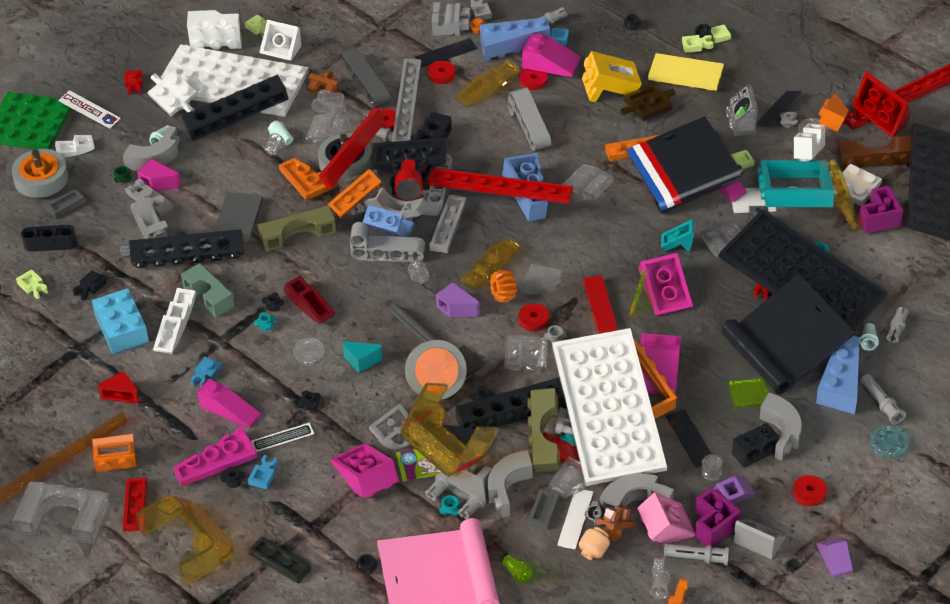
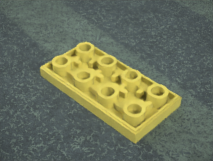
(686, 72)

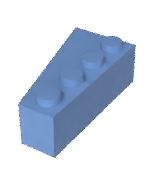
(510, 36)
(526, 168)
(840, 380)

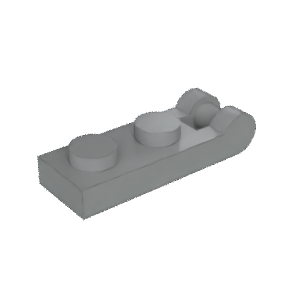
(160, 204)

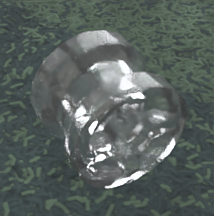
(273, 144)
(418, 272)
(712, 467)

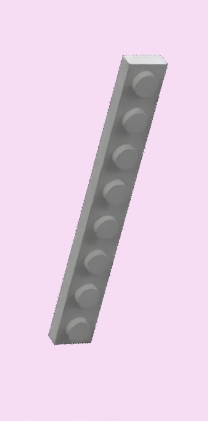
(406, 100)

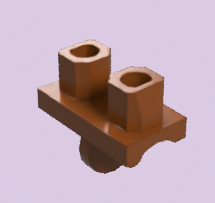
(325, 81)
(615, 521)

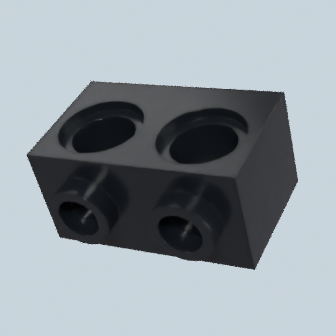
(755, 445)

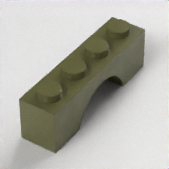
(316, 221)
(543, 408)

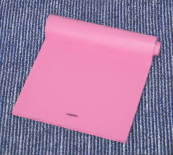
(439, 567)

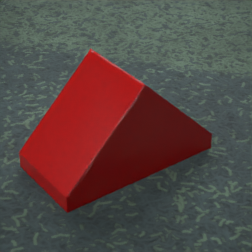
(119, 389)

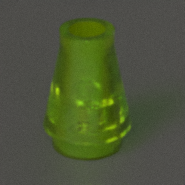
(518, 569)

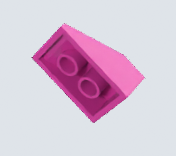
(548, 55)
(665, 284)
(665, 353)
(366, 470)

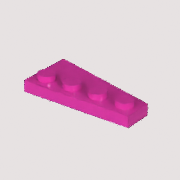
(227, 453)

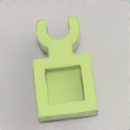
(256, 25)
(695, 43)
(32, 282)

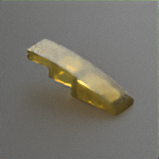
(487, 84)
(843, 197)
(494, 259)

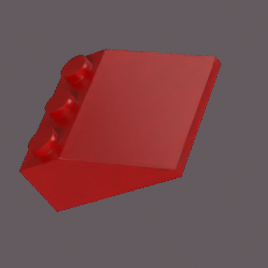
(881, 105)

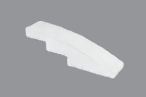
(175, 321)

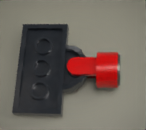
(408, 161)

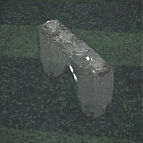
(44, 497)

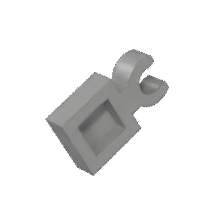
(480, 10)

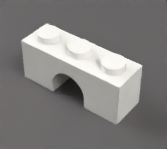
(809, 142)

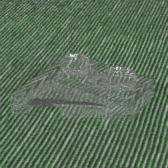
(568, 479)

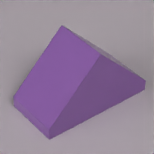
(836, 556)

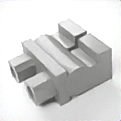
(449, 19)

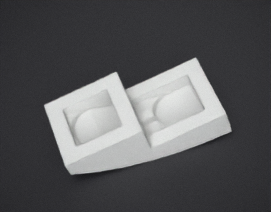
(79, 145)

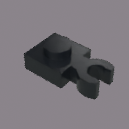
(90, 283)

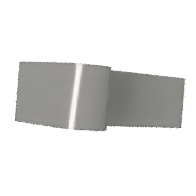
(522, 104)
(436, 196)
(384, 247)

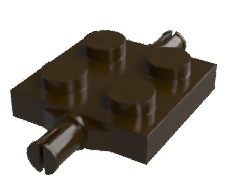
(648, 102)

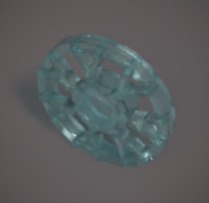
(889, 441)

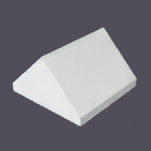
(281, 40)

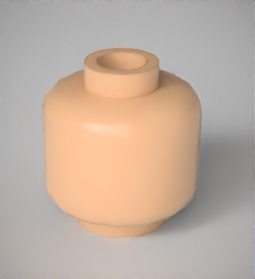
(594, 543)

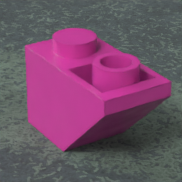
(159, 176)

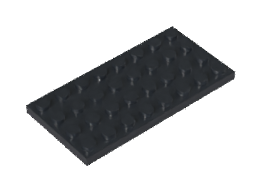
(929, 181)
(776, 253)

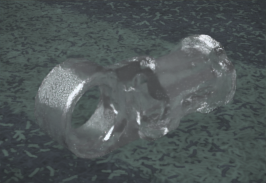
(661, 579)

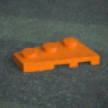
(304, 179)

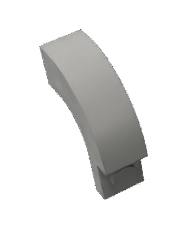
(162, 152)
(147, 219)
(786, 417)
(505, 473)
(632, 488)

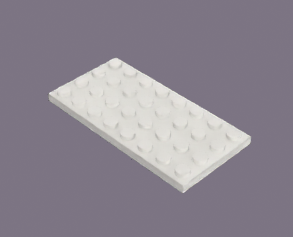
(221, 74)
(608, 406)

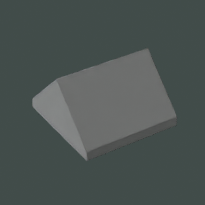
(758, 537)

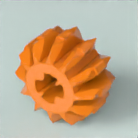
(503, 286)

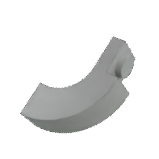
(382, 199)

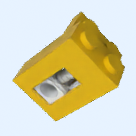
(609, 74)

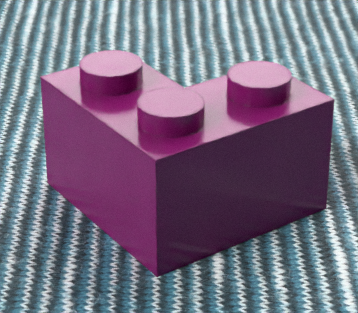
(882, 211)
(716, 517)

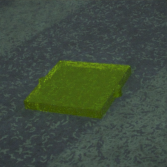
(637, 292)
(748, 393)

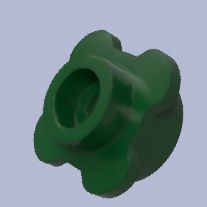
(122, 174)

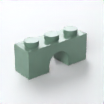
(216, 296)

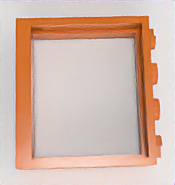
(658, 381)

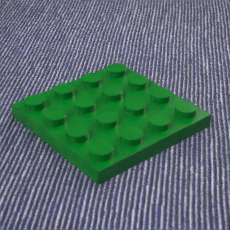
(31, 120)

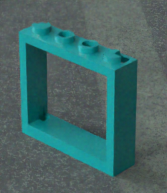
(795, 196)

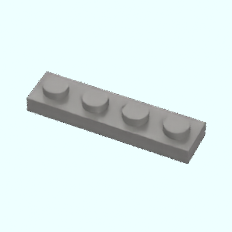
(448, 223)

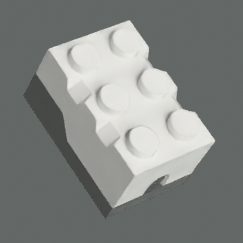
(215, 27)

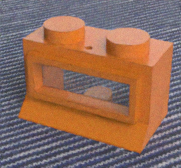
(114, 452)

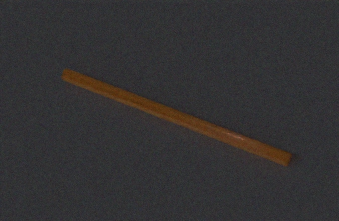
(61, 456)

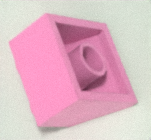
(665, 519)

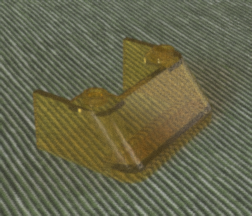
(210, 544)

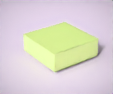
(720, 34)
(743, 158)

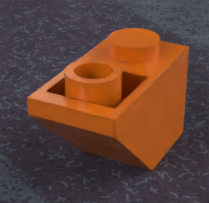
(833, 113)

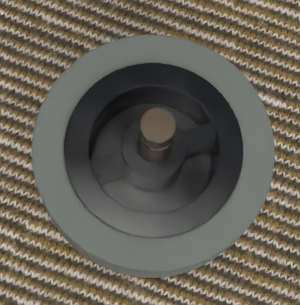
(333, 144)

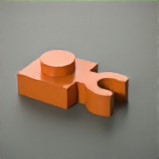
(680, 592)

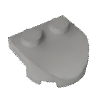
(388, 428)

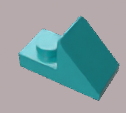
(679, 235)

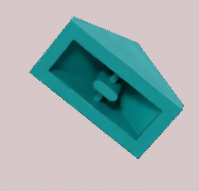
(362, 355)

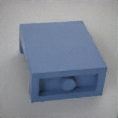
(388, 222)

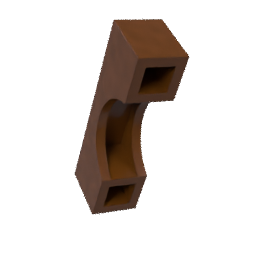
(894, 153)

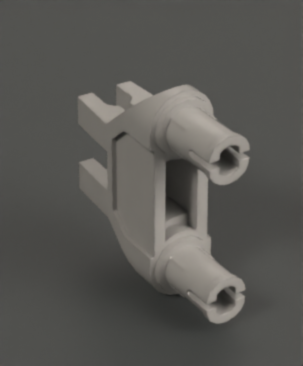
(465, 485)

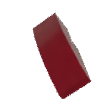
(308, 300)

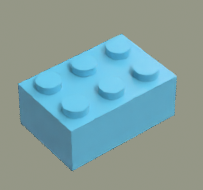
(120, 321)

